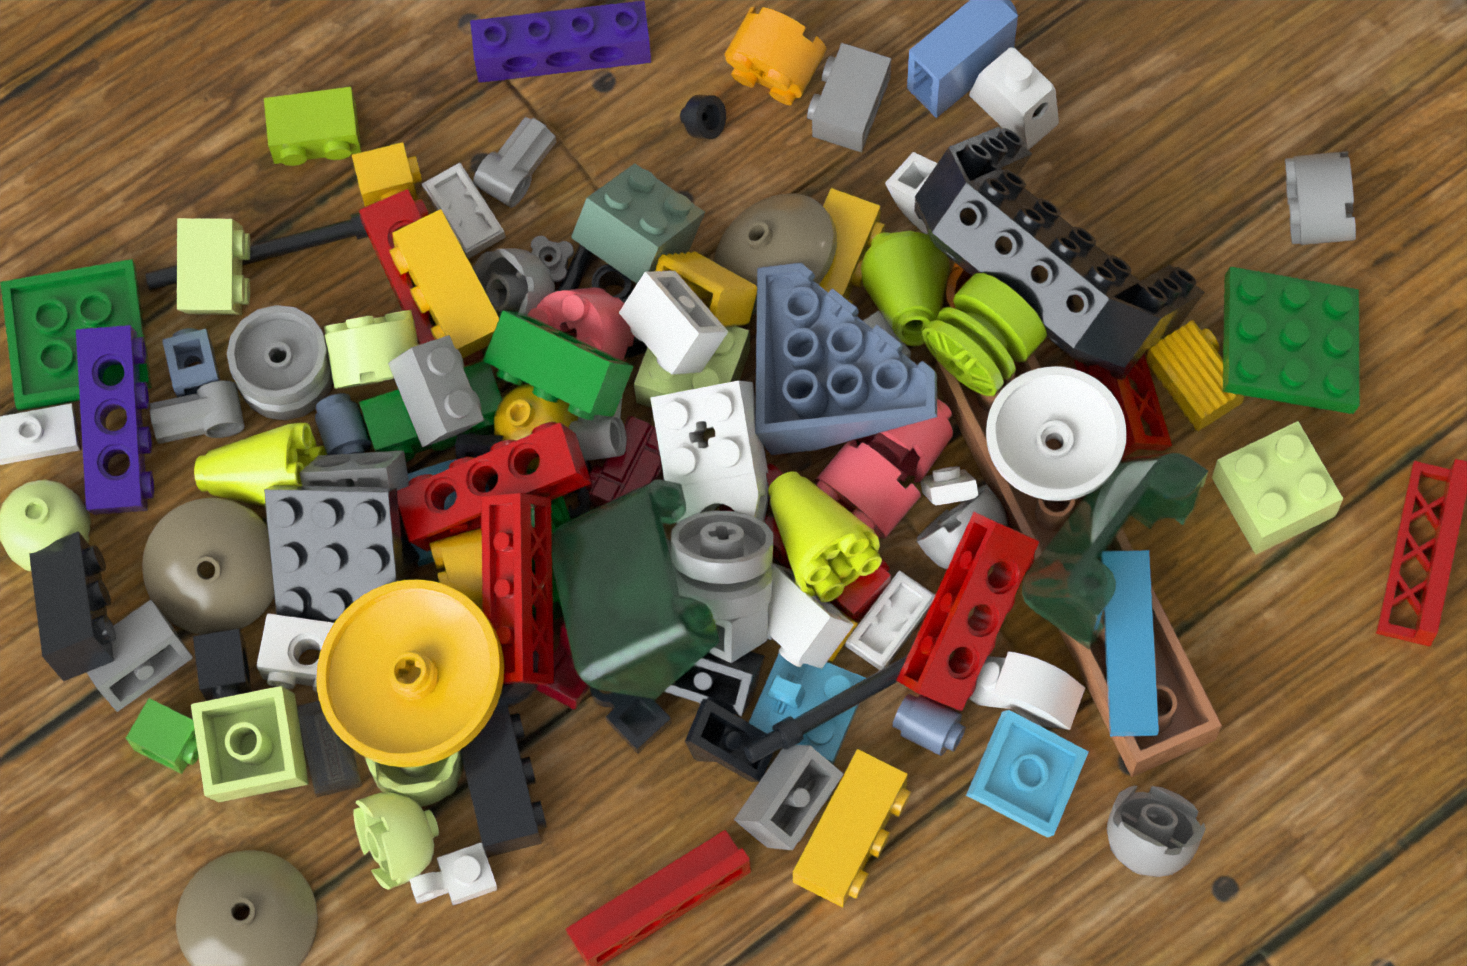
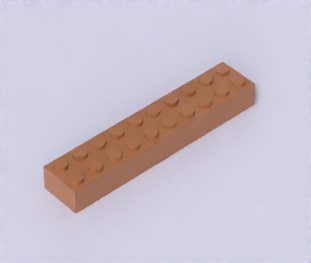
(1184, 709)

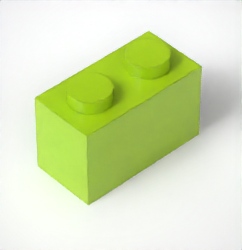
(312, 126)

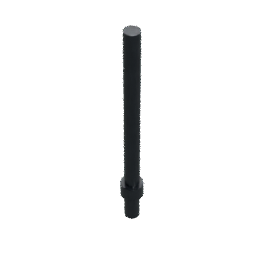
(278, 247)
(791, 730)

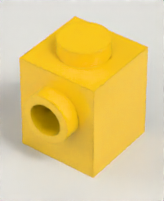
(386, 173)

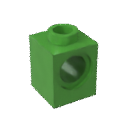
(164, 736)

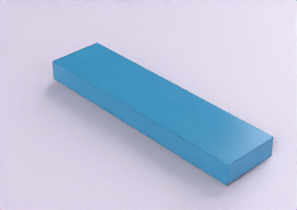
(1130, 646)

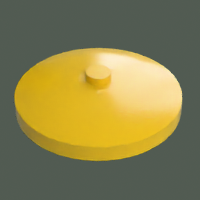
(410, 673)

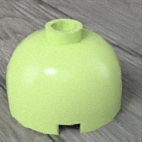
(39, 516)
(396, 835)

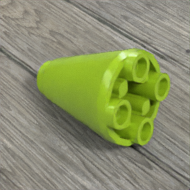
(906, 281)

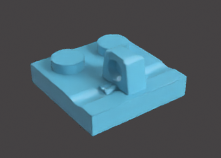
(797, 690)
(1027, 773)

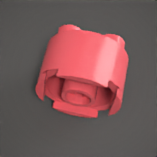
(588, 316)
(916, 445)
(868, 487)

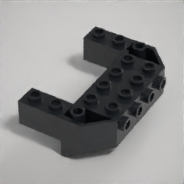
(980, 198)

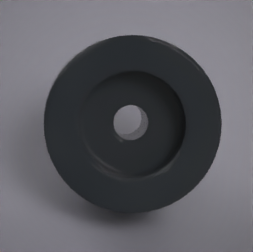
(704, 116)

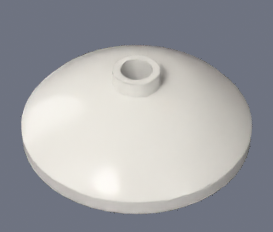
(1062, 407)

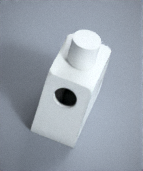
(1012, 92)

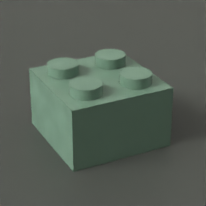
(636, 222)

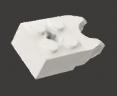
(734, 463)

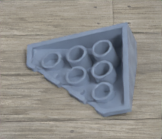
(826, 370)

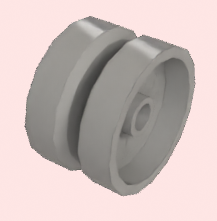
(280, 362)
(724, 562)

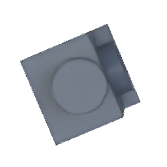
(185, 348)

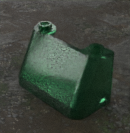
(1067, 579)
(622, 594)

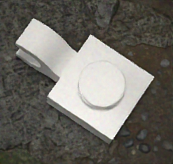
(462, 875)

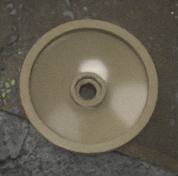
(777, 233)
(229, 539)
(280, 917)

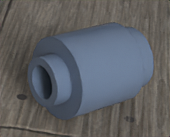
(341, 425)
(929, 724)

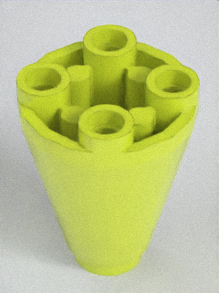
(255, 463)
(821, 537)

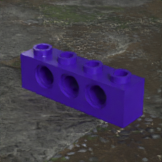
(560, 41)
(95, 353)

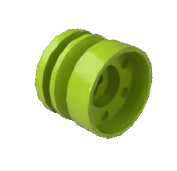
(984, 334)

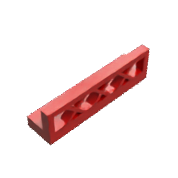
(1135, 406)
(1441, 556)
(511, 586)
(659, 900)

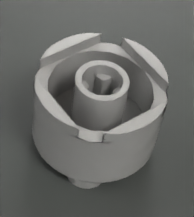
(1320, 198)

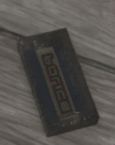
(328, 756)

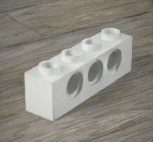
(282, 645)

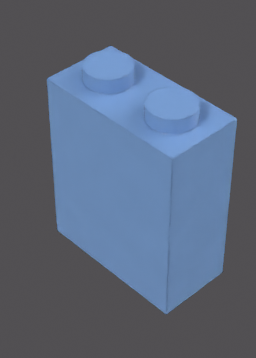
(958, 50)

